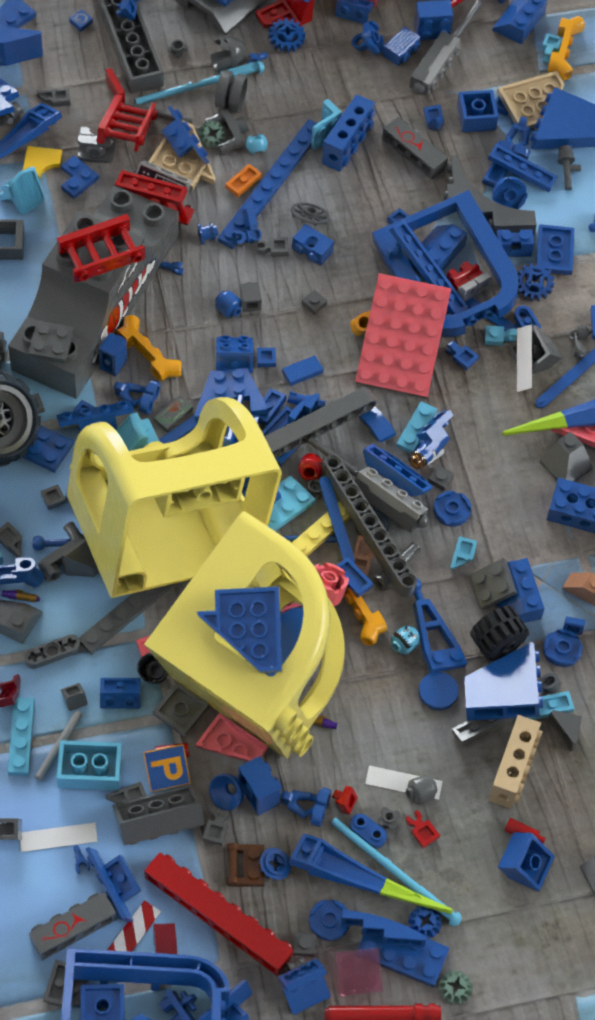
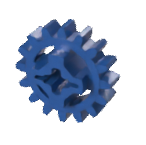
(286, 35)
(534, 289)

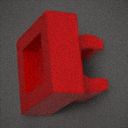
(345, 799)

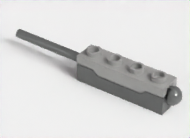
(439, 57)
(384, 494)

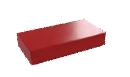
(114, 84)

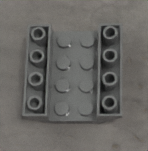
(226, 17)

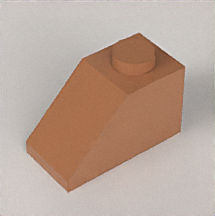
(582, 586)

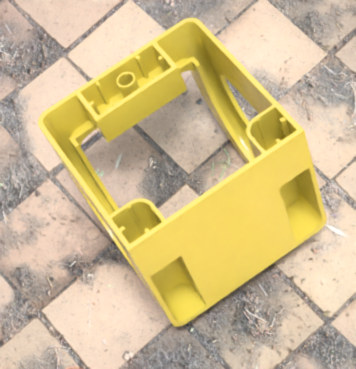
(168, 505)
(215, 672)

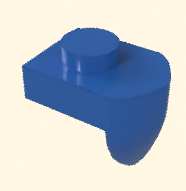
(434, 117)

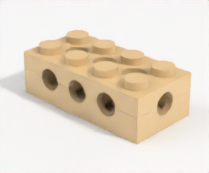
(516, 762)

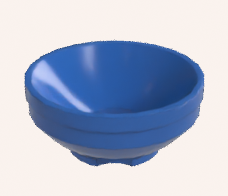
(220, 792)

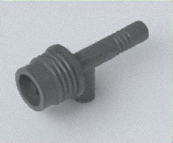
(10, 118)
(566, 158)

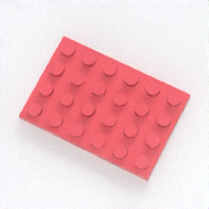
(403, 335)

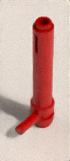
(394, 1012)

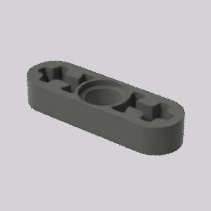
(36, 651)

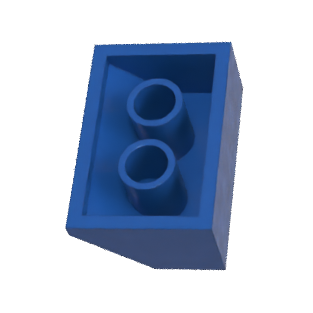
(520, 19)
(444, 244)
(528, 600)

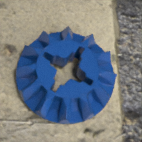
(280, 858)
(434, 920)

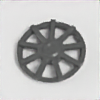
(310, 212)

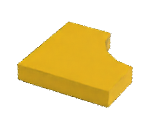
(42, 159)

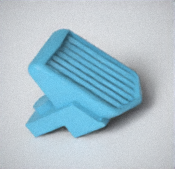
(24, 190)
(136, 432)

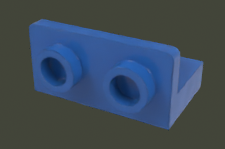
(354, 10)
(120, 693)

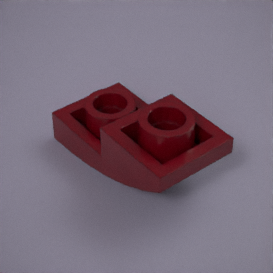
(165, 938)

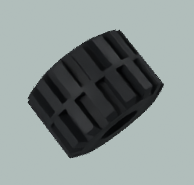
(499, 633)

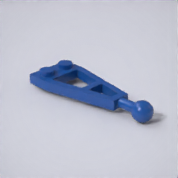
(441, 659)

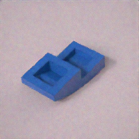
(304, 408)
(378, 425)

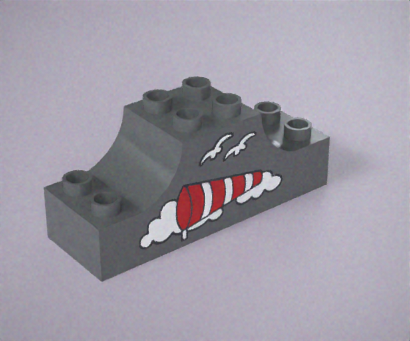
(101, 301)

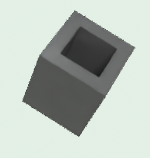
(250, 296)

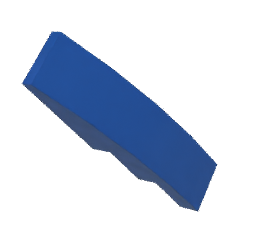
(392, 932)

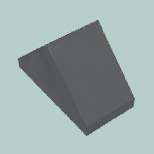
(566, 726)

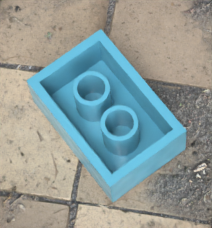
(89, 765)

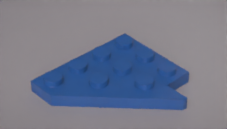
(249, 624)

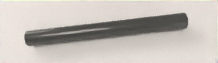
(164, 114)

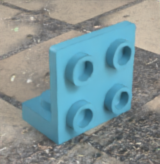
(320, 131)

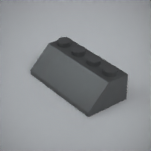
(158, 815)

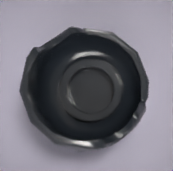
(151, 670)

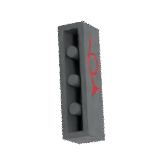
(414, 148)
(72, 926)

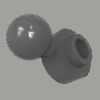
(550, 683)

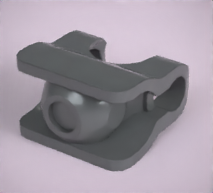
(93, 151)

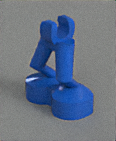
(520, 148)
(146, 400)
(317, 811)

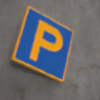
(166, 767)

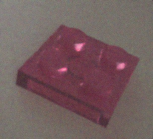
(359, 971)

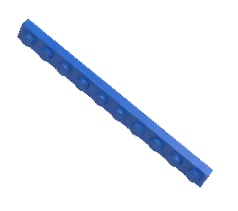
(270, 183)

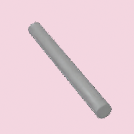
(55, 750)

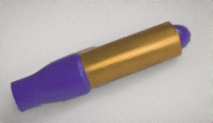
(20, 595)
(325, 722)

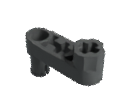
(52, 562)

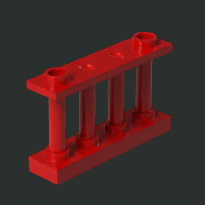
(114, 114)
(159, 191)
(96, 233)

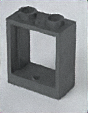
(12, 227)

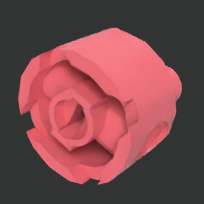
(333, 580)

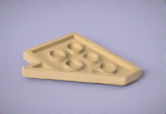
(528, 96)
(188, 166)

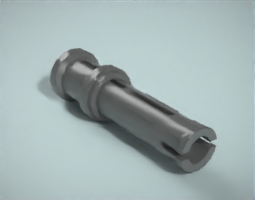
(382, 581)

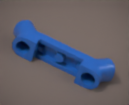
(22, 572)

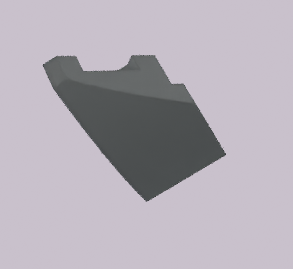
(11, 539)

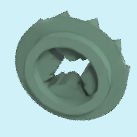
(210, 141)
(446, 990)

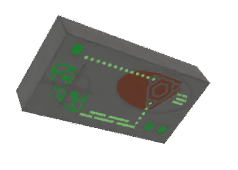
(173, 413)

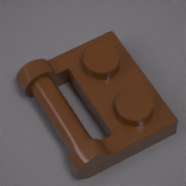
(251, 868)

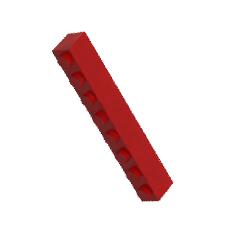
(218, 913)

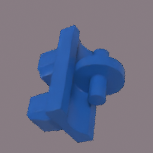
(173, 1000)

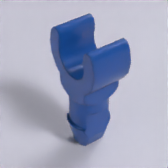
(257, 57)
(174, 267)
(80, 860)

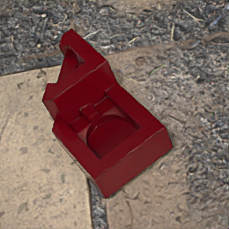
(9, 691)

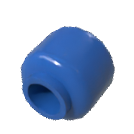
(228, 304)

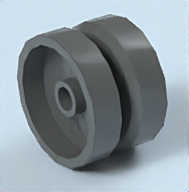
(231, 91)

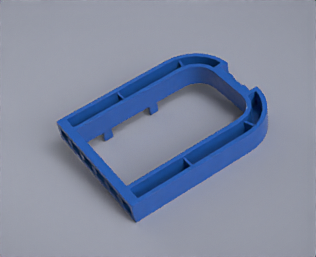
(485, 241)
(147, 969)

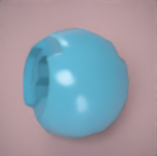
(256, 143)

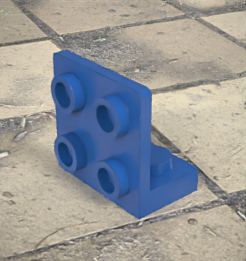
(234, 353)
(305, 986)

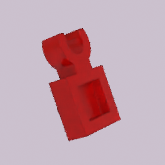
(423, 831)

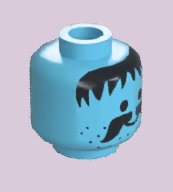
(405, 640)

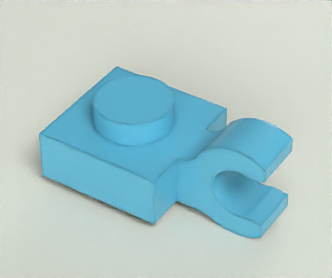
(550, 44)
(496, 335)

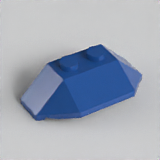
(396, 471)

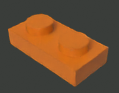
(243, 180)

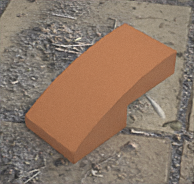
(363, 555)

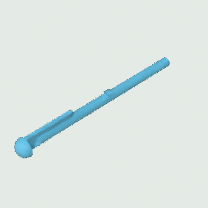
(244, 69)
(455, 918)

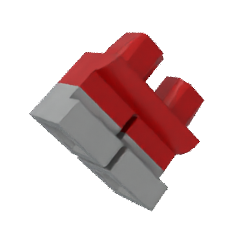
(469, 280)

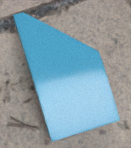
(464, 552)

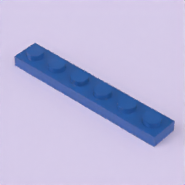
(426, 264)

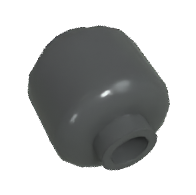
(421, 789)

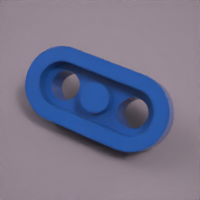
(529, 316)
(367, 830)

